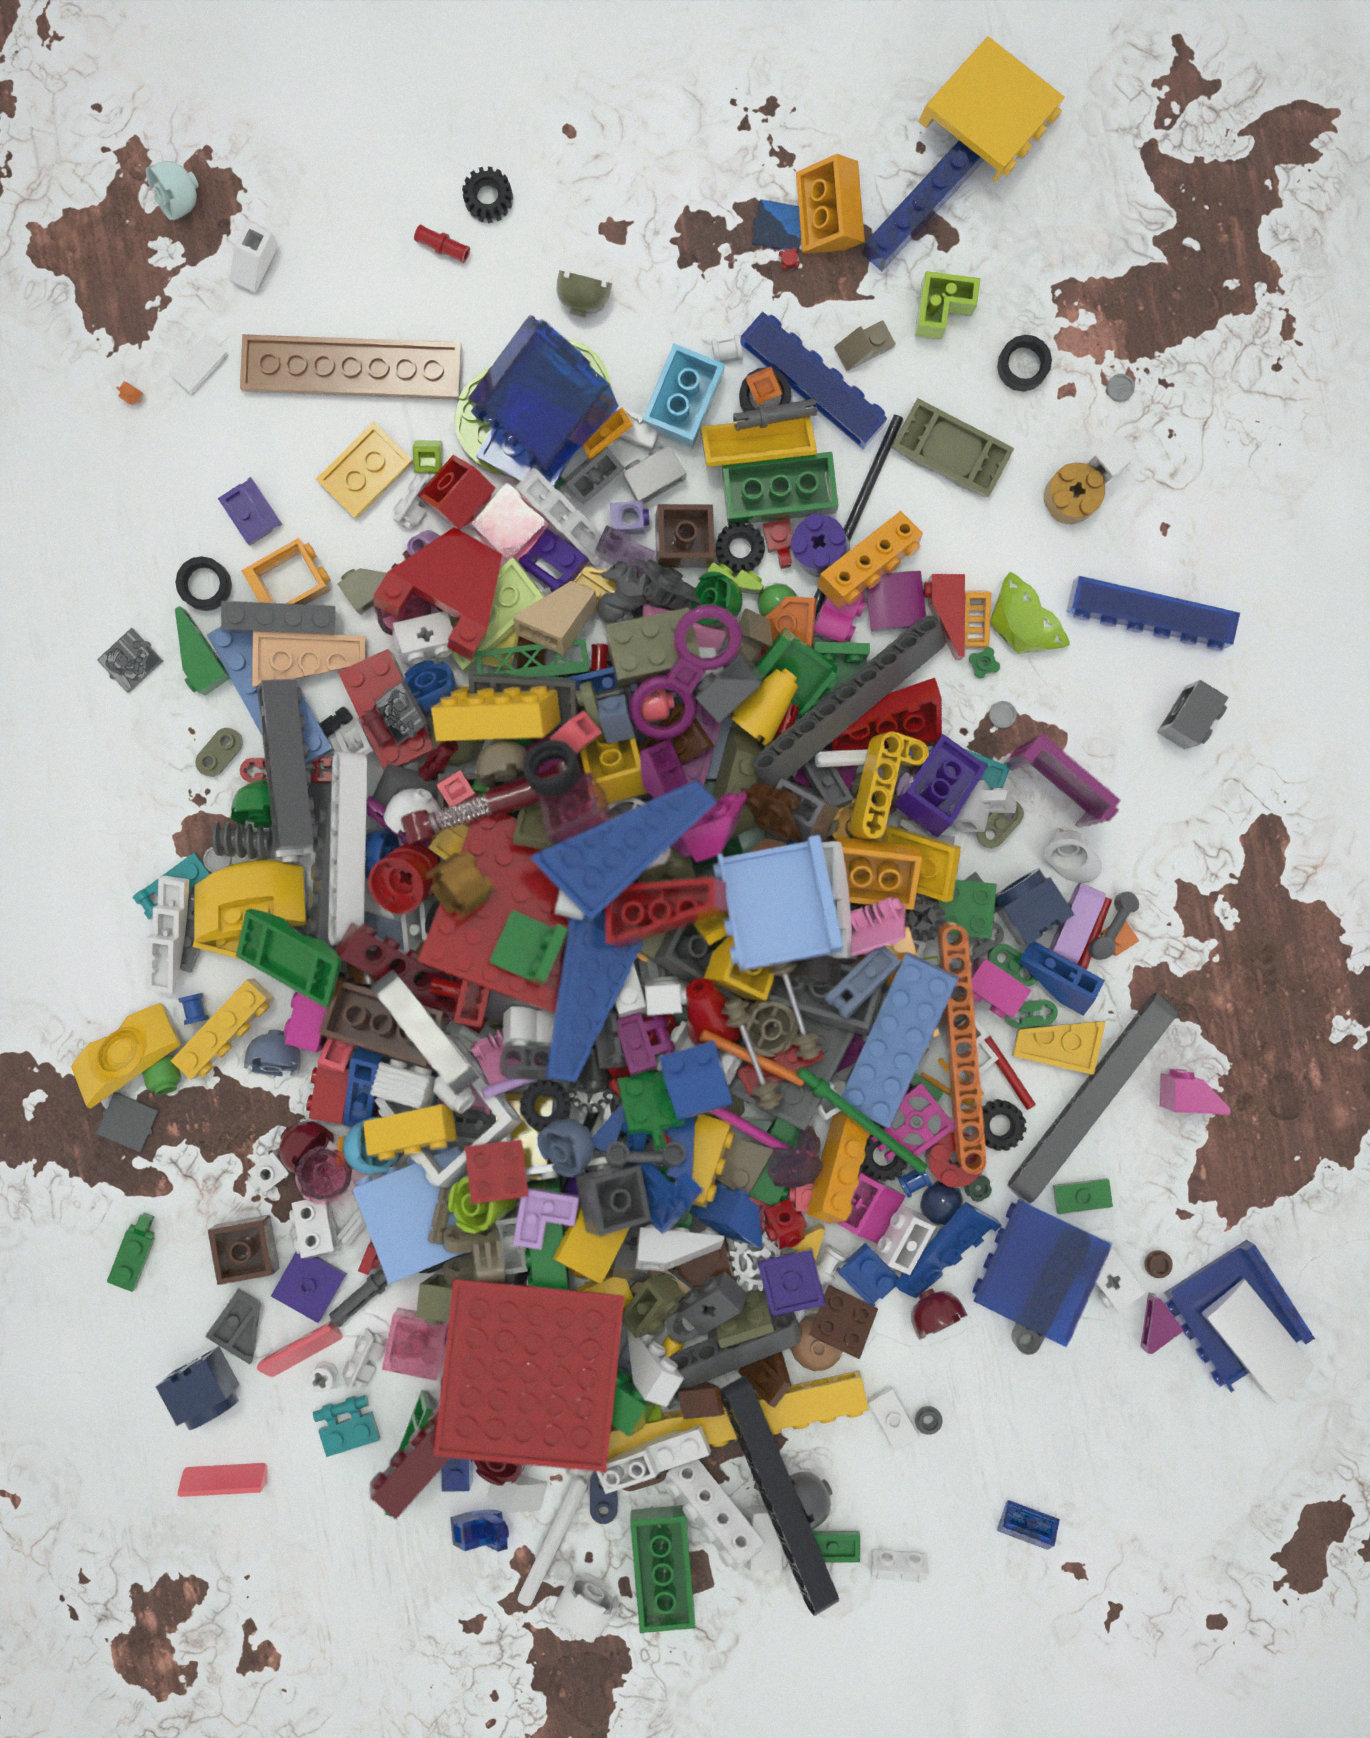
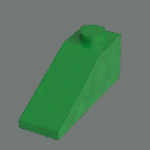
(198, 658)

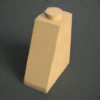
(557, 617)

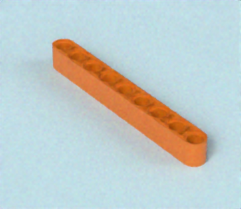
(967, 1061)

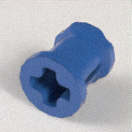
(193, 1008)
(913, 1181)

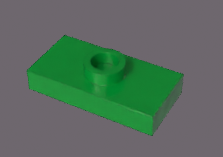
(1082, 1196)

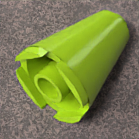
(479, 1216)

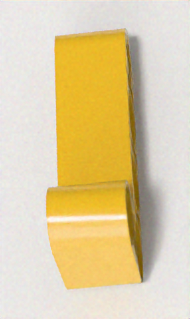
(876, 815)

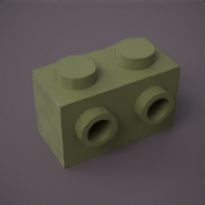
(652, 1306)

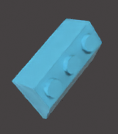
(683, 395)

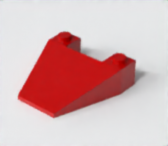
(452, 575)

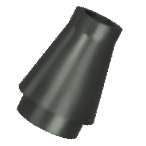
(591, 1076)

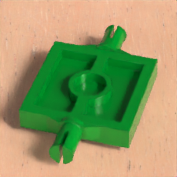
(647, 1106)

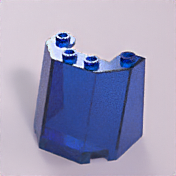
(543, 396)

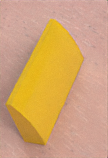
(778, 440)

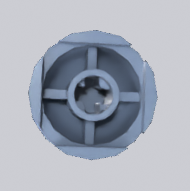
(271, 1055)
(567, 1146)

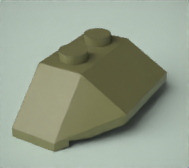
(738, 772)

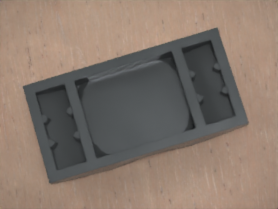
(565, 689)

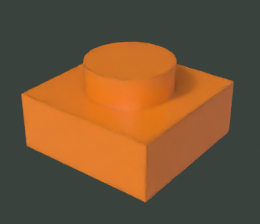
(764, 385)
(1124, 939)

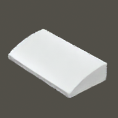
(1259, 1341)

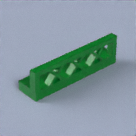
(556, 670)

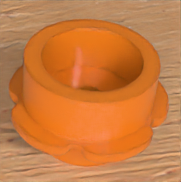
(129, 393)

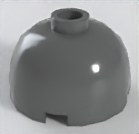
(813, 1496)

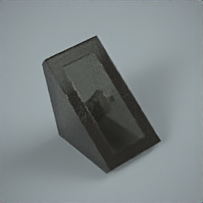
(816, 971)

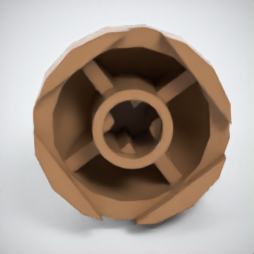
(812, 1352)

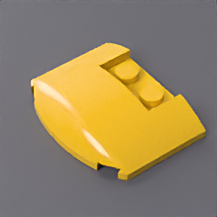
(253, 884)

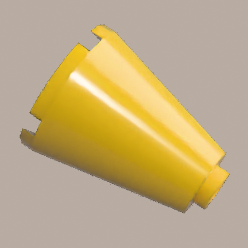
(766, 706)

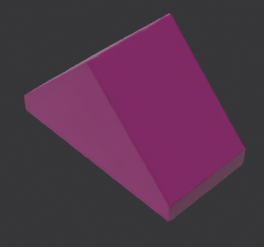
(1158, 1325)

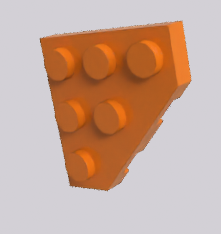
(797, 616)

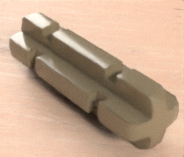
(440, 1217)

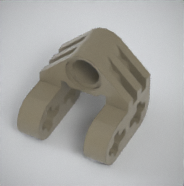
(487, 1257)

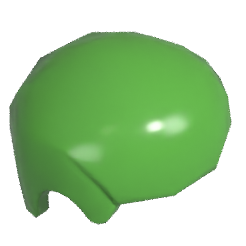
(772, 596)

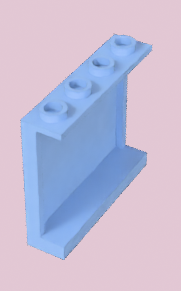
(779, 905)
(400, 1216)

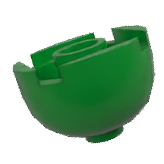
(718, 591)
(252, 805)

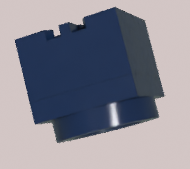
(1031, 907)
(199, 1390)

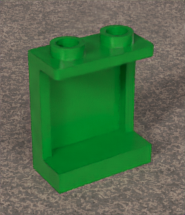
(810, 667)

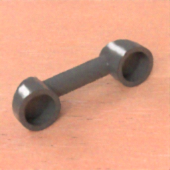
(1104, 947)
(671, 1156)

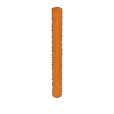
(743, 1054)

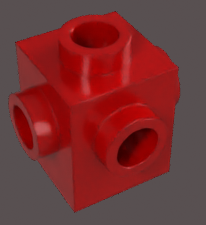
(784, 1224)

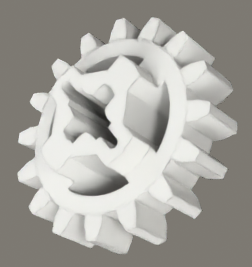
(749, 1270)

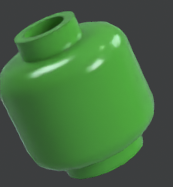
(162, 1076)

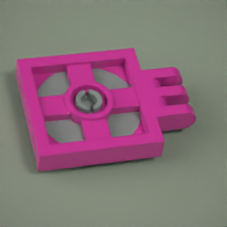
(918, 1122)

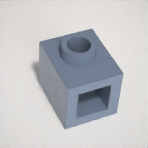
(615, 719)

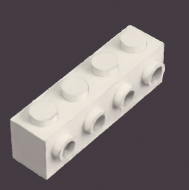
(714, 1513)

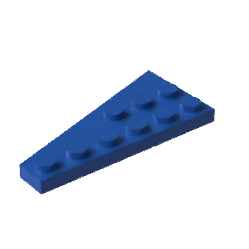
(611, 855)
(586, 993)

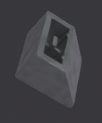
(812, 815)

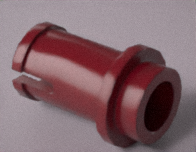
(377, 727)

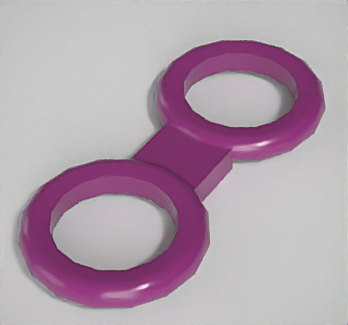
(685, 672)

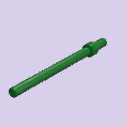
(822, 1089)

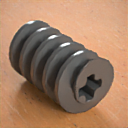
(241, 841)

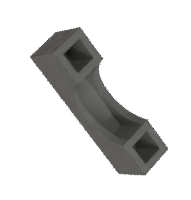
(277, 617)

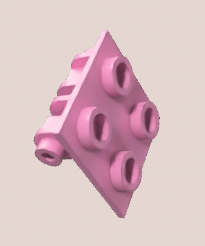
(877, 929)
(489, 1054)

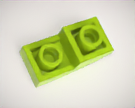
(747, 582)

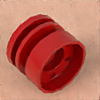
(401, 880)

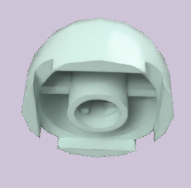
(174, 188)

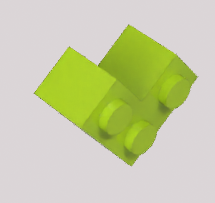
(944, 295)

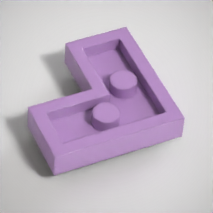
(539, 1208)

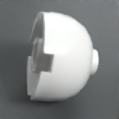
(408, 802)

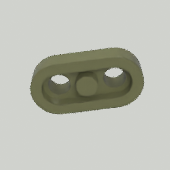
(587, 697)
(220, 754)
(1001, 826)

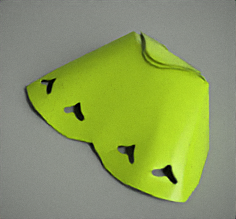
(1023, 622)

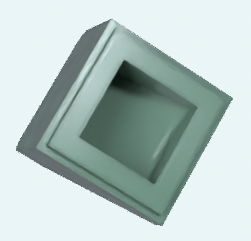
(762, 1123)

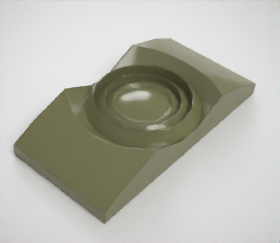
(952, 448)

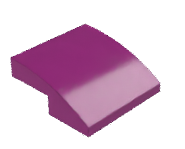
(896, 601)

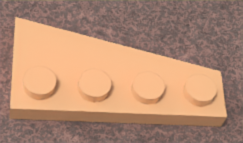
(302, 654)

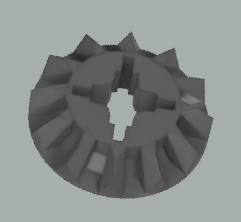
(924, 931)
(581, 1101)

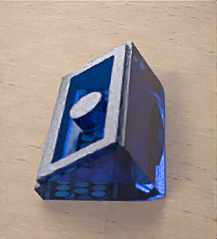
(1028, 1525)

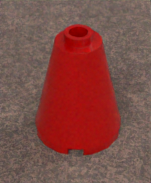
(704, 1012)

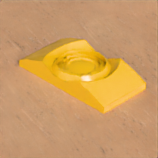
(124, 1054)

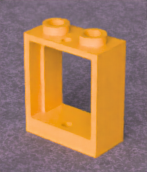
(253, 572)

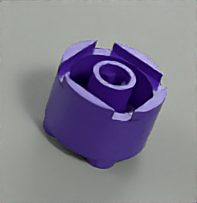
(816, 531)

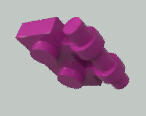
(636, 1043)

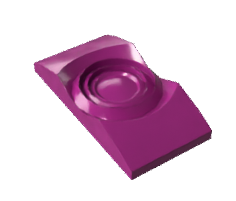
(662, 774)

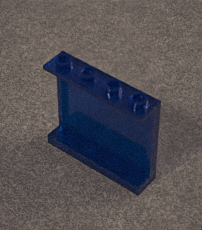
(1041, 1272)
(1212, 1281)

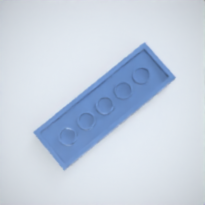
(236, 657)
(899, 1039)

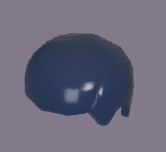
(940, 1202)

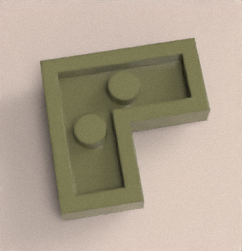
(752, 1323)

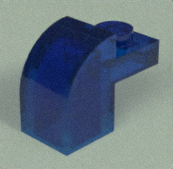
(479, 1529)

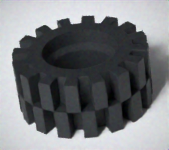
(487, 178)
(740, 531)
(533, 1092)
(1017, 1125)
(878, 1171)

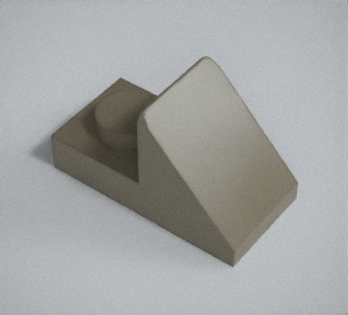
(864, 345)
(754, 634)

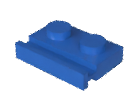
(868, 1274)

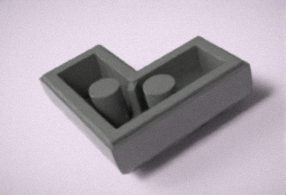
(399, 778)

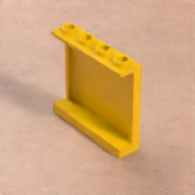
(994, 106)

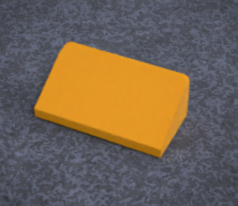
(608, 432)

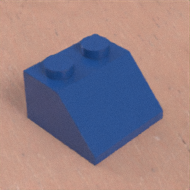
(696, 1080)
(731, 1216)

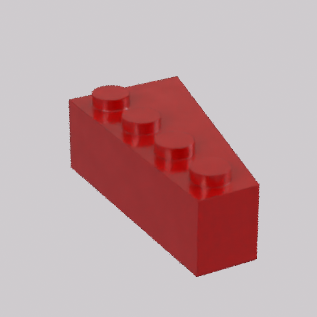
(908, 711)
(660, 907)

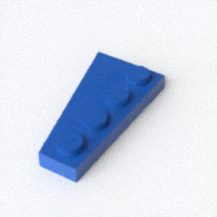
(946, 1247)

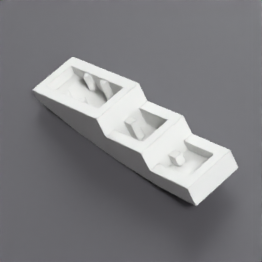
(560, 514)
(839, 887)
(168, 934)

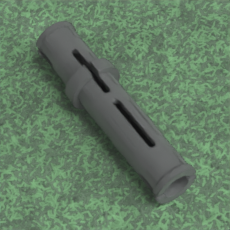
(764, 416)
(374, 1285)

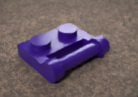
(558, 555)

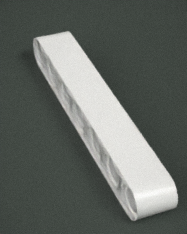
(347, 843)

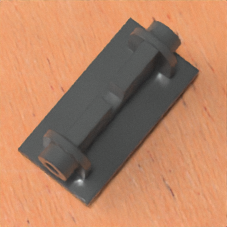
(608, 1044)

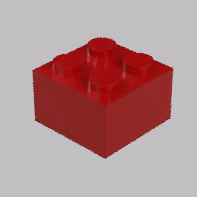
(457, 492)

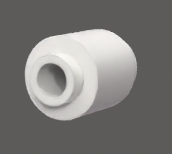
(456, 1103)

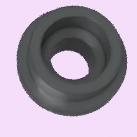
(932, 1427)

